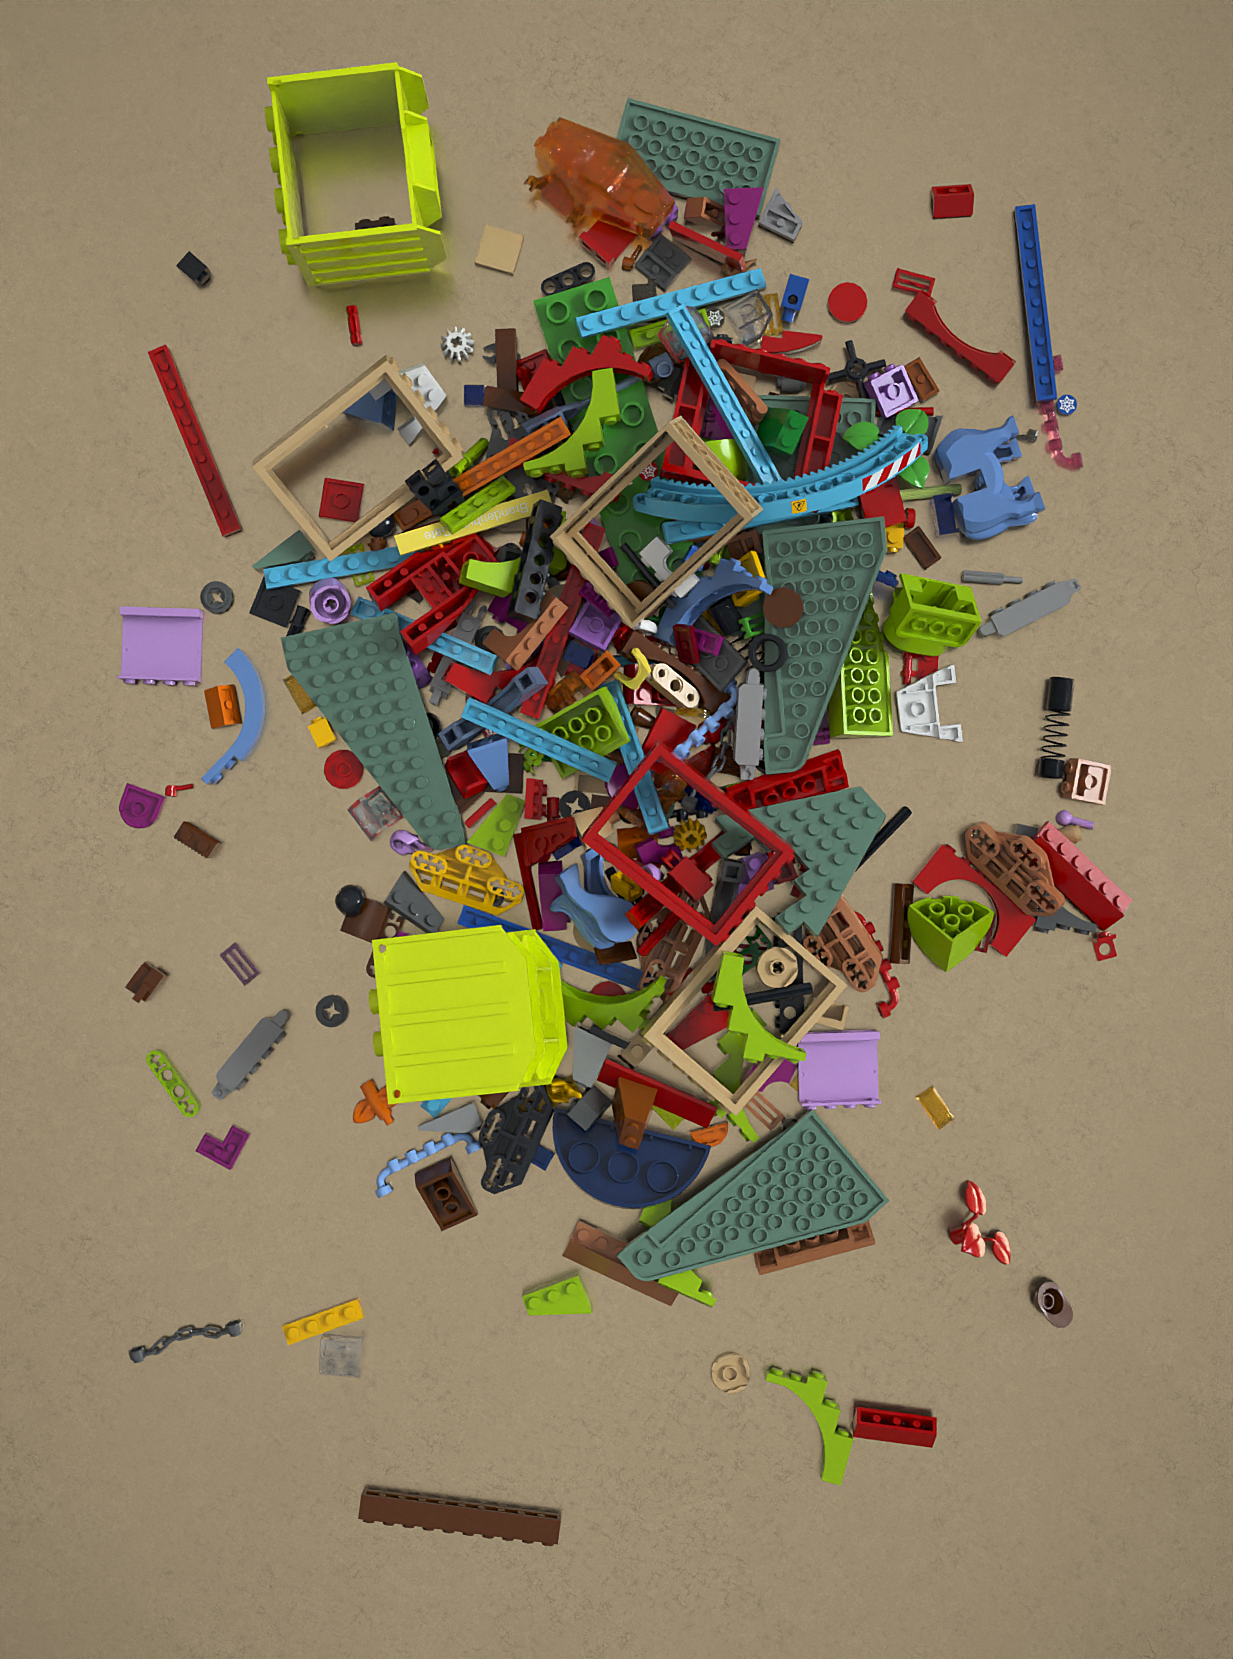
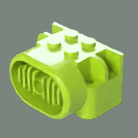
(930, 616)

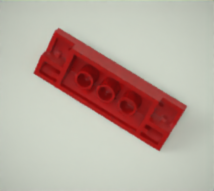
(817, 777)
(1081, 879)
(667, 1096)

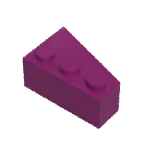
(739, 215)
(549, 891)

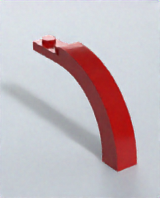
(649, 906)

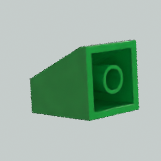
(781, 431)

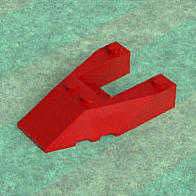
(437, 579)

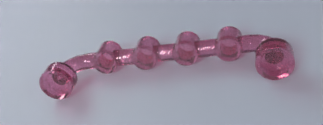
(1051, 425)

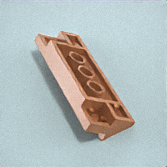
(814, 1248)
(598, 1252)

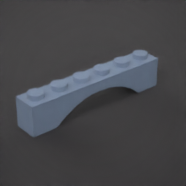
(514, 694)

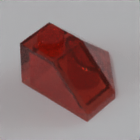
(703, 760)

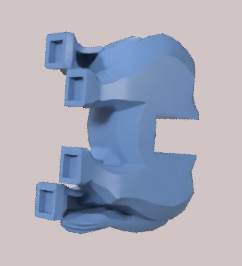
(996, 504)

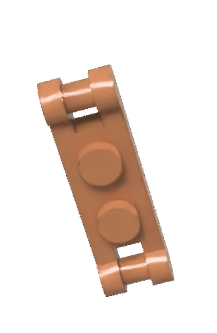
(743, 392)

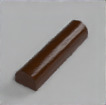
(900, 931)

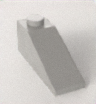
(458, 1121)

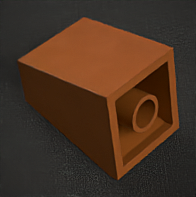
(632, 1111)

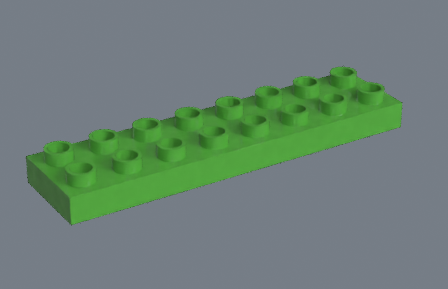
(621, 440)

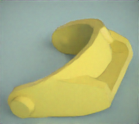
(643, 671)

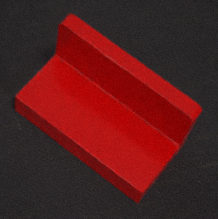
(952, 200)

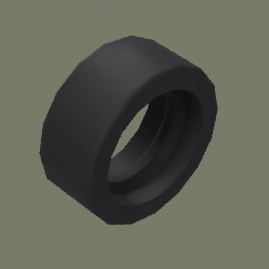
(752, 653)

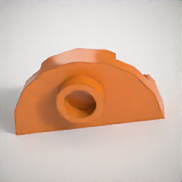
(712, 1135)

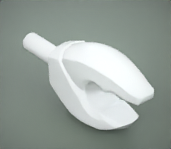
(647, 627)

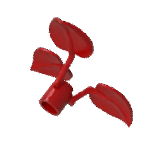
(969, 1234)

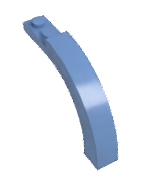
(254, 715)

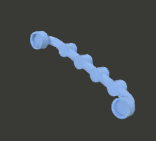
(711, 723)
(413, 1157)

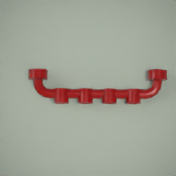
(890, 983)

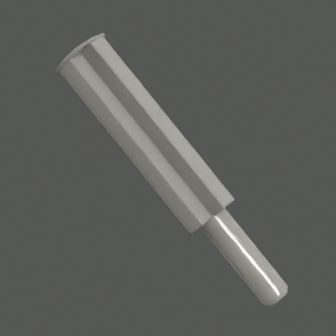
(988, 577)

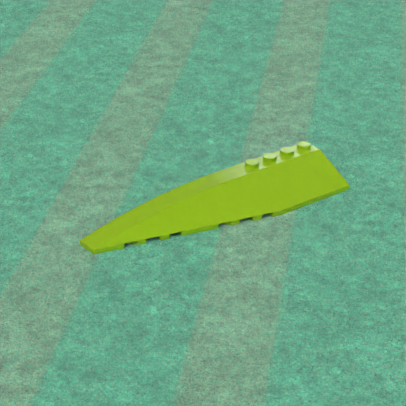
(863, 691)

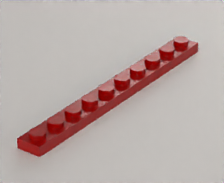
(194, 440)
(558, 635)

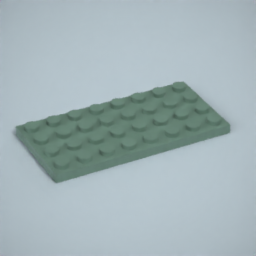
(697, 154)

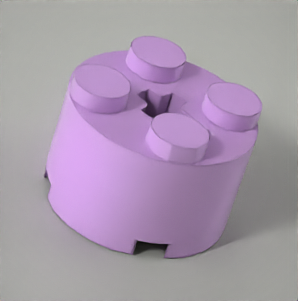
(321, 608)

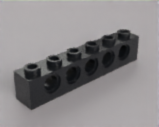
(519, 608)
(797, 1003)

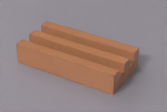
(775, 1121)

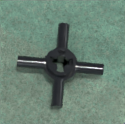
(852, 376)

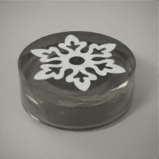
(716, 318)

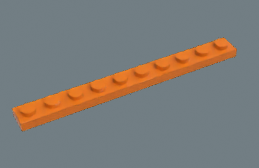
(491, 468)

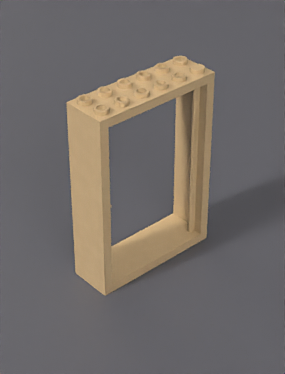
(413, 400)
(600, 574)
(654, 1029)

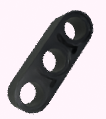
(574, 273)

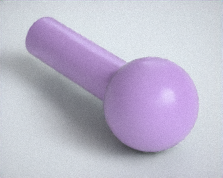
(1065, 818)

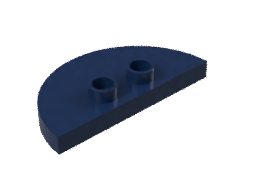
(622, 1174)

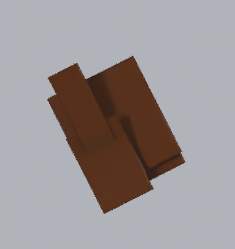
(744, 542)
(145, 982)

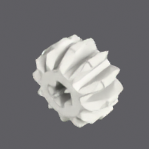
(454, 337)

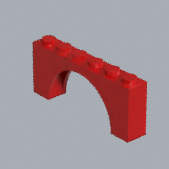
(946, 866)

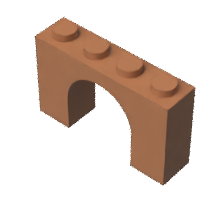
(518, 648)

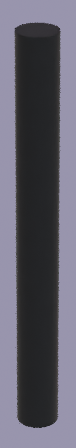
(645, 572)

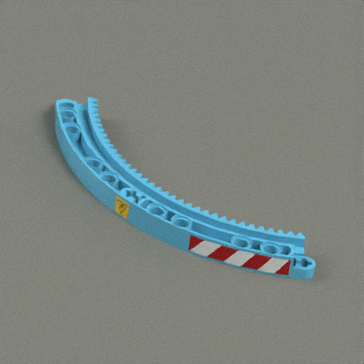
(789, 497)

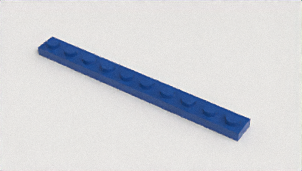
(1035, 303)
(562, 951)

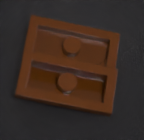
(368, 923)

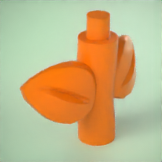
(373, 1104)

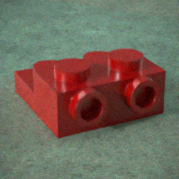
(534, 799)

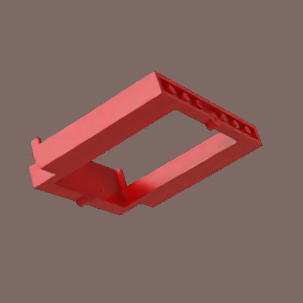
(822, 409)

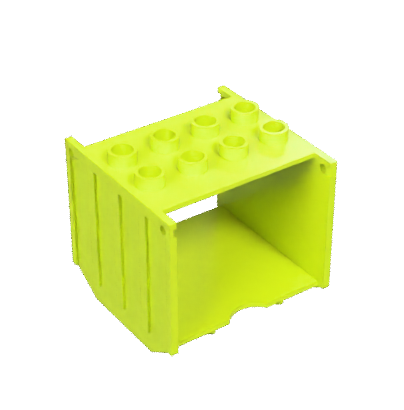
(345, 102)
(467, 1013)

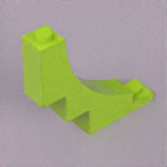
(683, 1283)

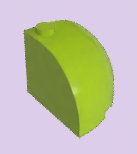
(731, 456)
(948, 928)

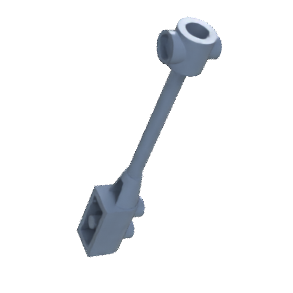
(660, 366)

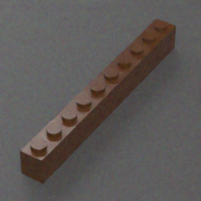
(459, 1517)

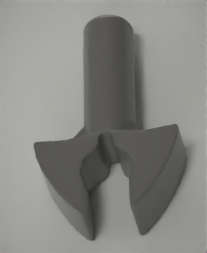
(491, 360)

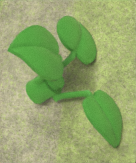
(912, 422)

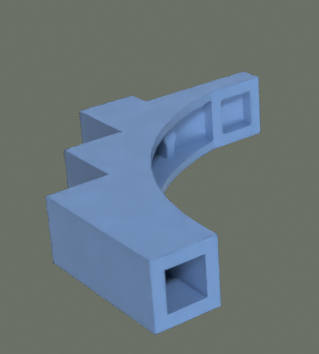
(726, 580)

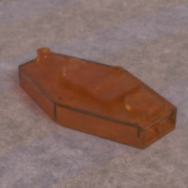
(604, 177)

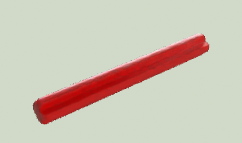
(528, 885)

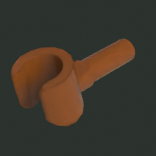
(628, 263)

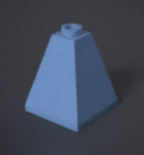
(377, 412)
(492, 760)

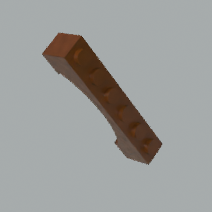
(709, 696)

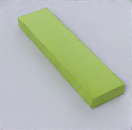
(647, 335)
(477, 505)

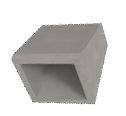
(588, 1056)

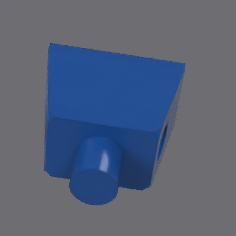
(795, 288)

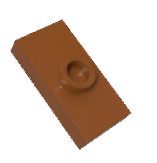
(921, 379)

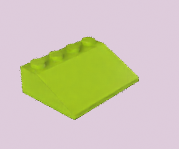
(589, 723)

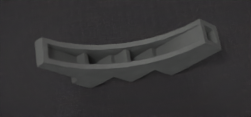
(1062, 916)

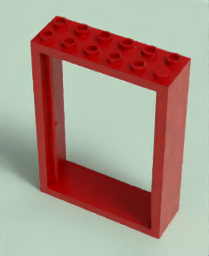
(757, 886)

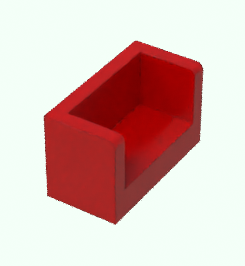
(465, 774)

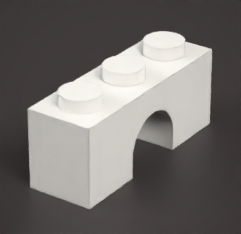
(655, 556)

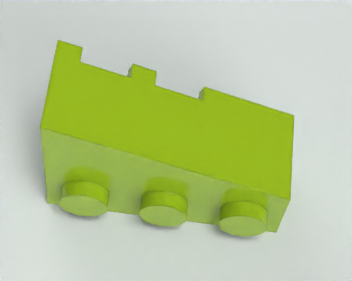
(499, 827)
(558, 1297)

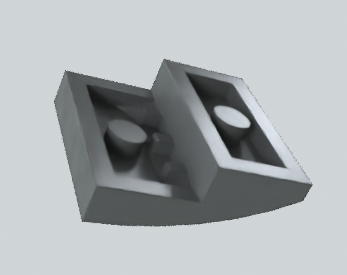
(663, 261)

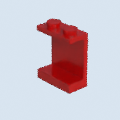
(606, 241)

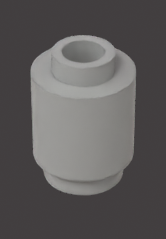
(790, 384)

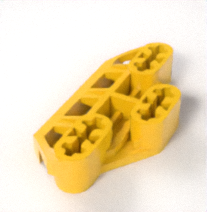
(465, 874)

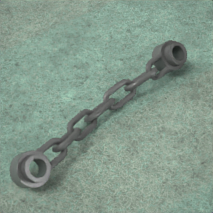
(690, 802)
(138, 1353)

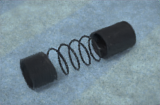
(727, 618)
(1059, 699)

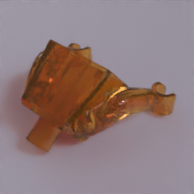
(555, 196)

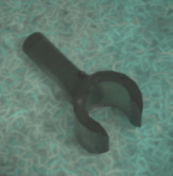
(1031, 436)

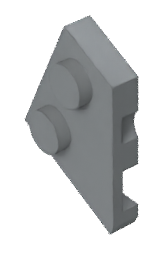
(780, 217)

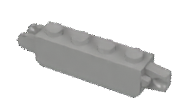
(1030, 609)
(466, 631)
(748, 724)
(249, 1053)

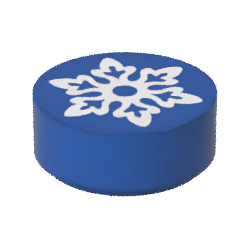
(1066, 405)

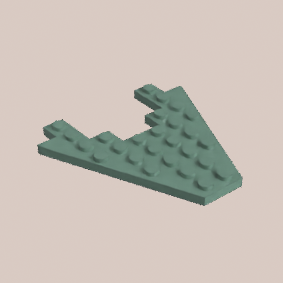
(827, 838)

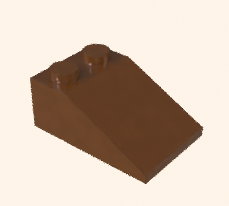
(445, 1194)

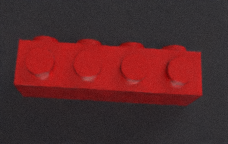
(894, 1427)

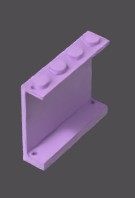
(161, 645)
(839, 1069)

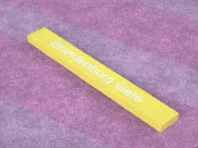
(496, 516)

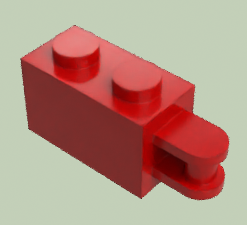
(688, 876)

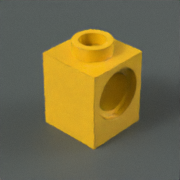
(322, 732)

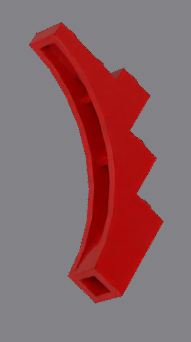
(579, 364)
(481, 685)

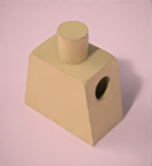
(585, 818)
(635, 1051)

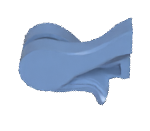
(596, 909)

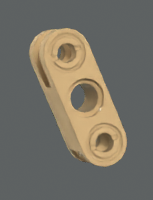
(682, 693)

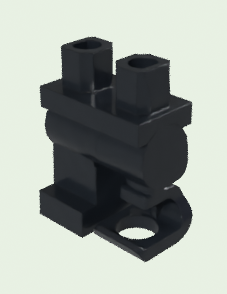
(439, 495)

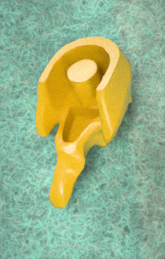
(560, 1090)

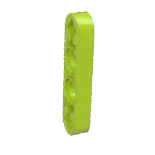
(175, 1081)

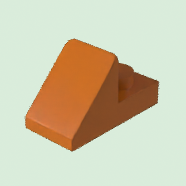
(600, 670)

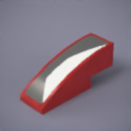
(790, 342)

